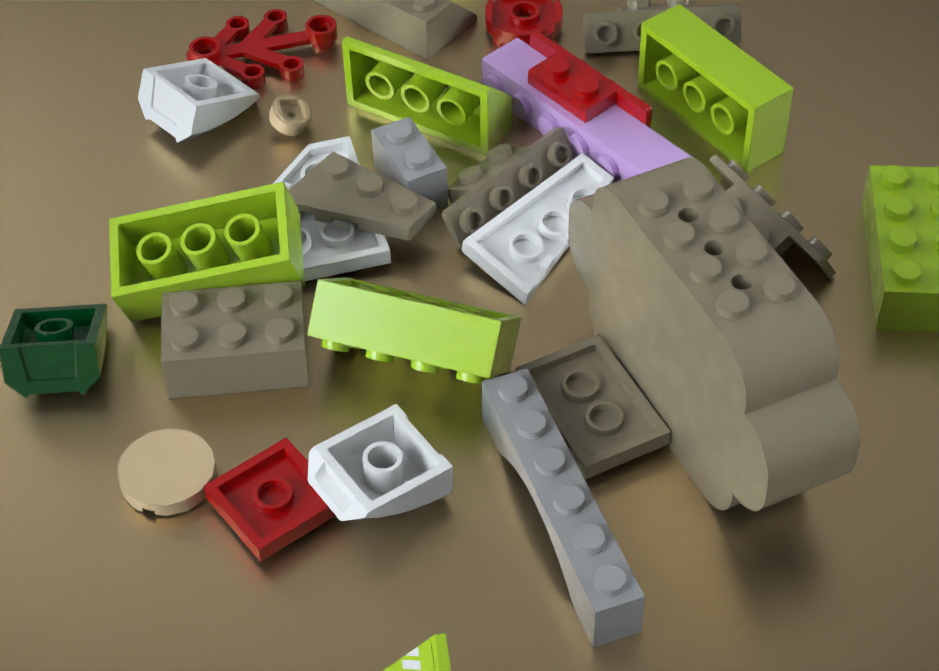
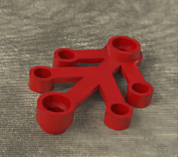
(258, 46)

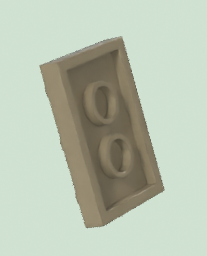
(597, 406)

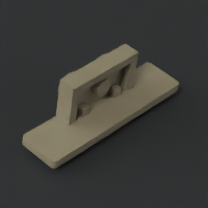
(622, 28)
(501, 181)
(778, 229)

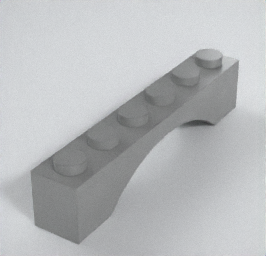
(588, 553)

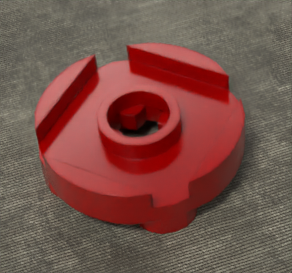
(505, 23)

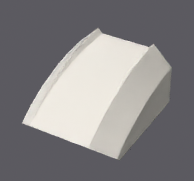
(192, 97)
(378, 468)

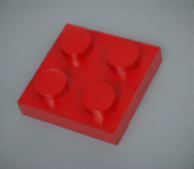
(269, 499)

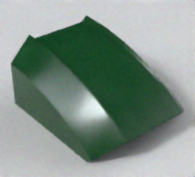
(54, 349)

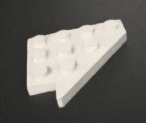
(339, 245)

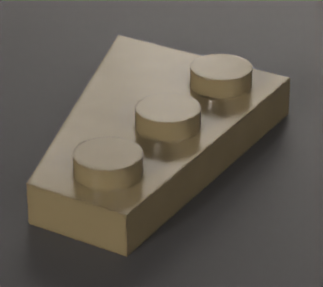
(358, 195)

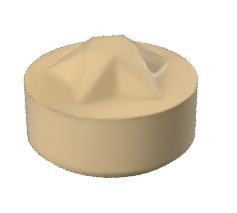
(290, 115)

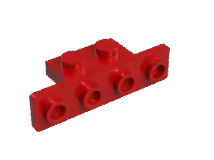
(578, 85)

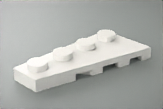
(532, 233)

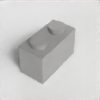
(409, 160)

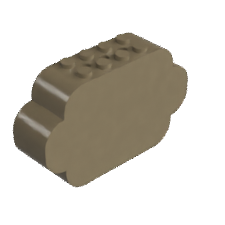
(715, 335)

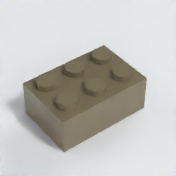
(234, 340)

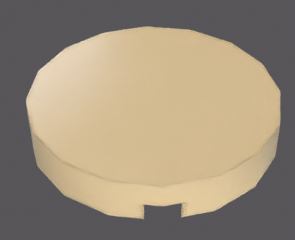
(166, 471)

